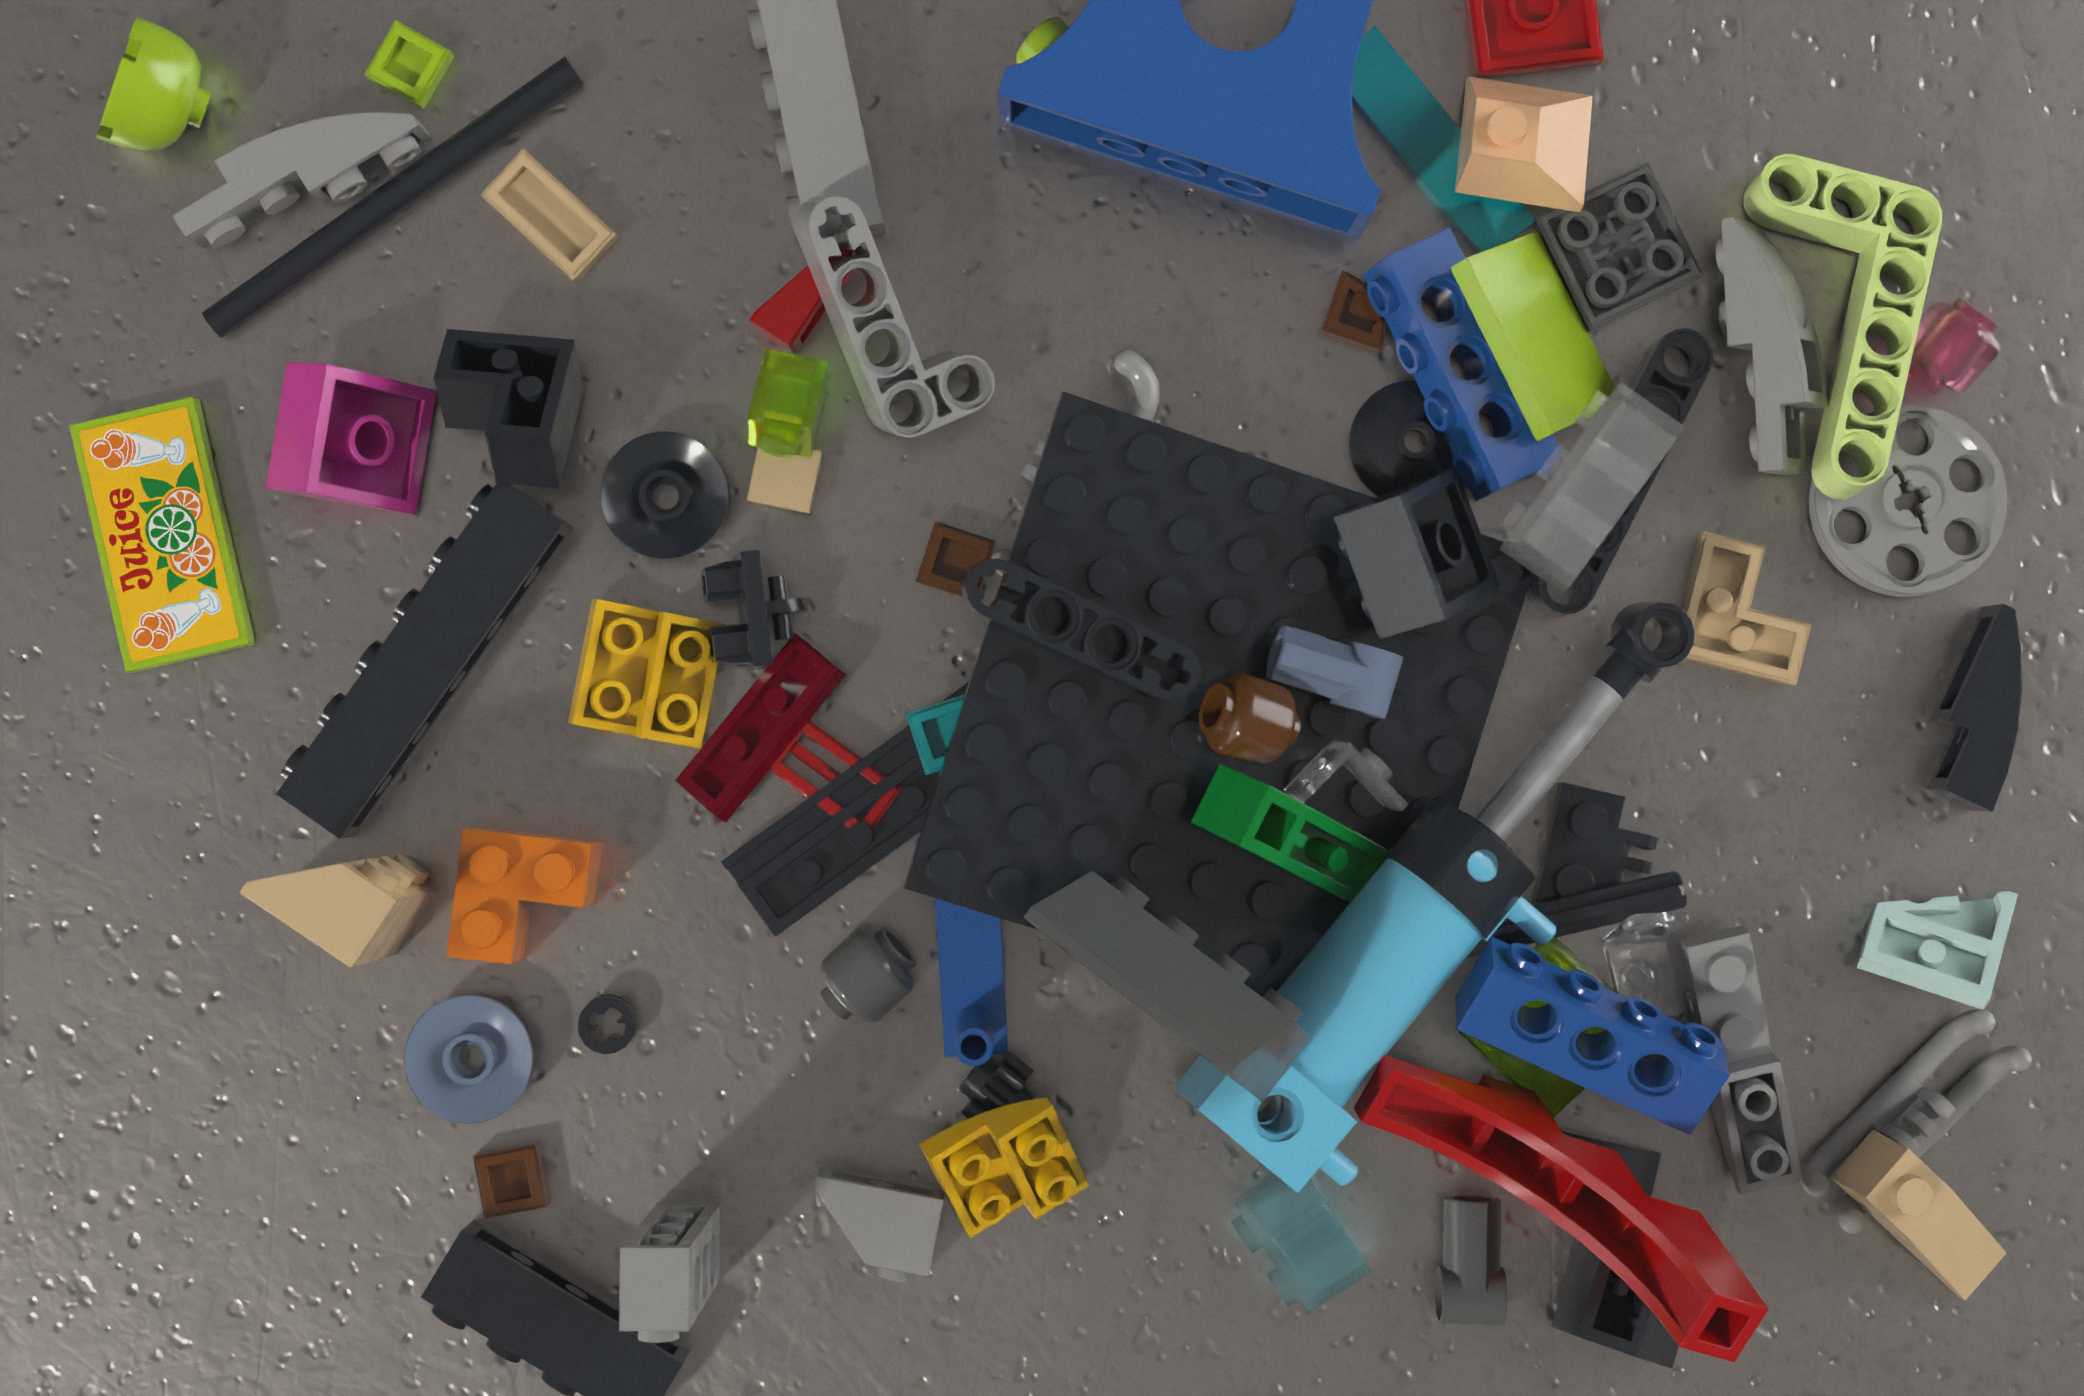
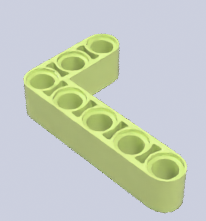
(1870, 306)

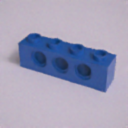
(1425, 351)
(1668, 1089)

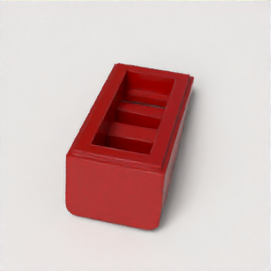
(794, 310)

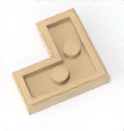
(1726, 627)

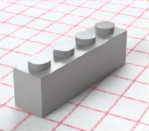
(817, 106)

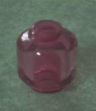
(1952, 347)

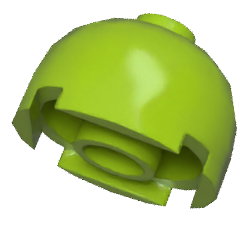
(153, 91)

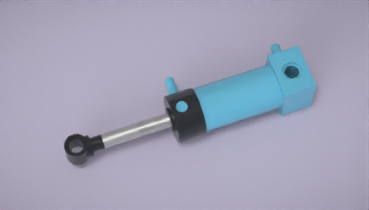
(1414, 926)

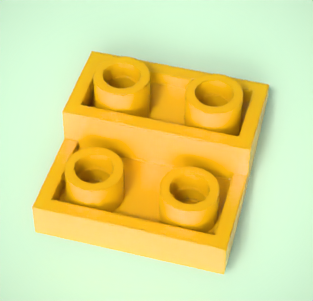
(644, 674)
(1005, 1162)

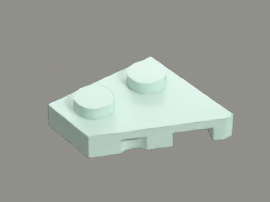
(1940, 944)

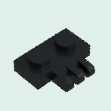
(1585, 844)

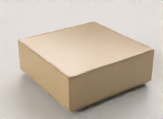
(785, 481)

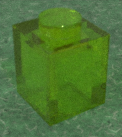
(787, 404)

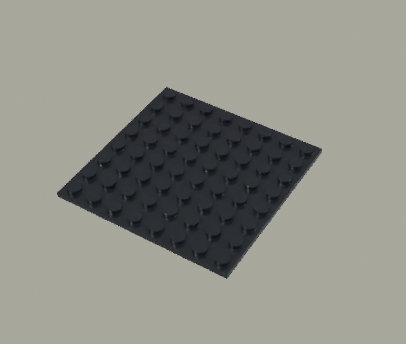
(1087, 775)

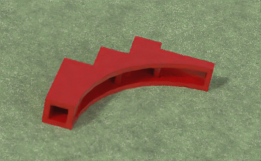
(1584, 1188)

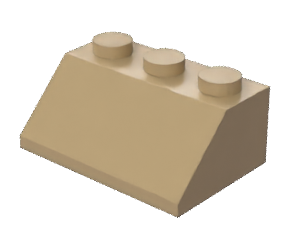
(349, 908)

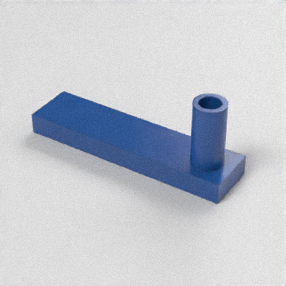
(971, 983)

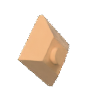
(1524, 144)

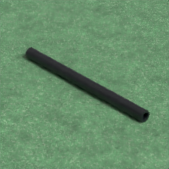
(392, 197)

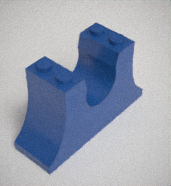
(1239, 123)

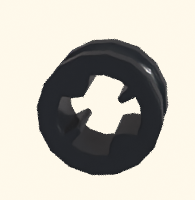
(615, 1041)

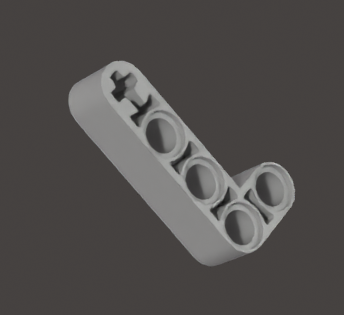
(880, 310)

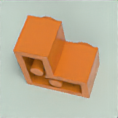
(500, 879)

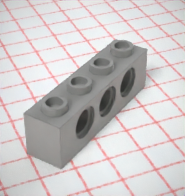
(669, 1270)

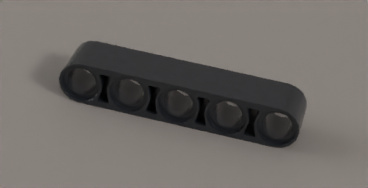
(1674, 397)

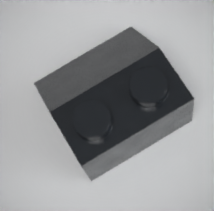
(1416, 554)

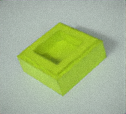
(409, 65)

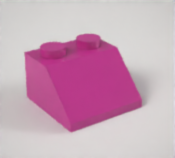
(351, 437)

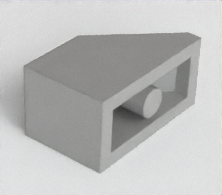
(884, 1220)

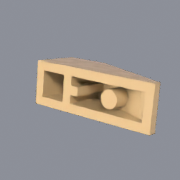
(1920, 1212)

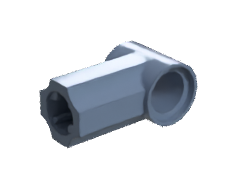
(1349, 674)

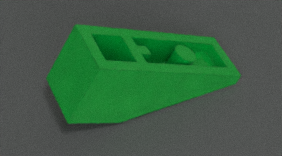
(1288, 833)

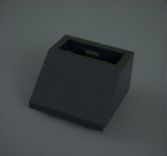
(1608, 1312)

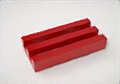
(830, 774)

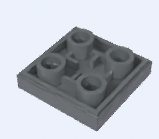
(1618, 248)

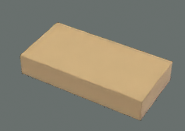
(549, 216)

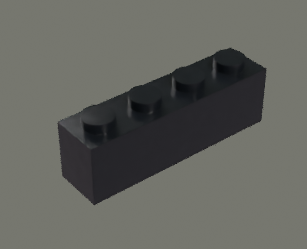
(546, 1320)

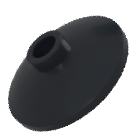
(1378, 440)
(632, 487)

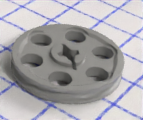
(1941, 503)

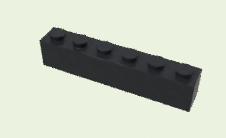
(423, 659)

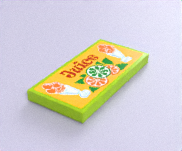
(162, 534)

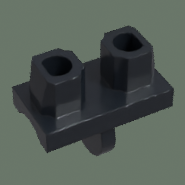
(743, 582)

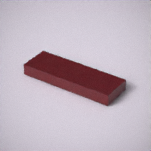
(760, 728)

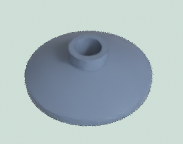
(437, 1065)

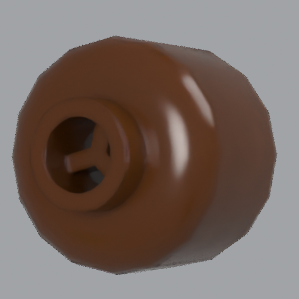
(1249, 719)

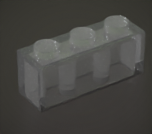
(1588, 485)

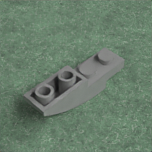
(322, 154)
(1771, 319)
(1753, 1102)

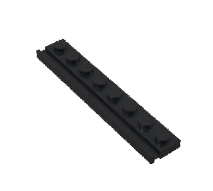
(814, 855)

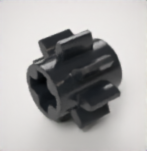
(996, 1085)

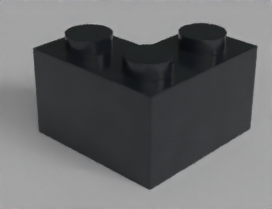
(519, 394)

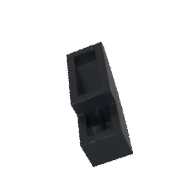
(1981, 711)

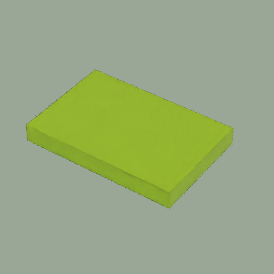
(1533, 332)

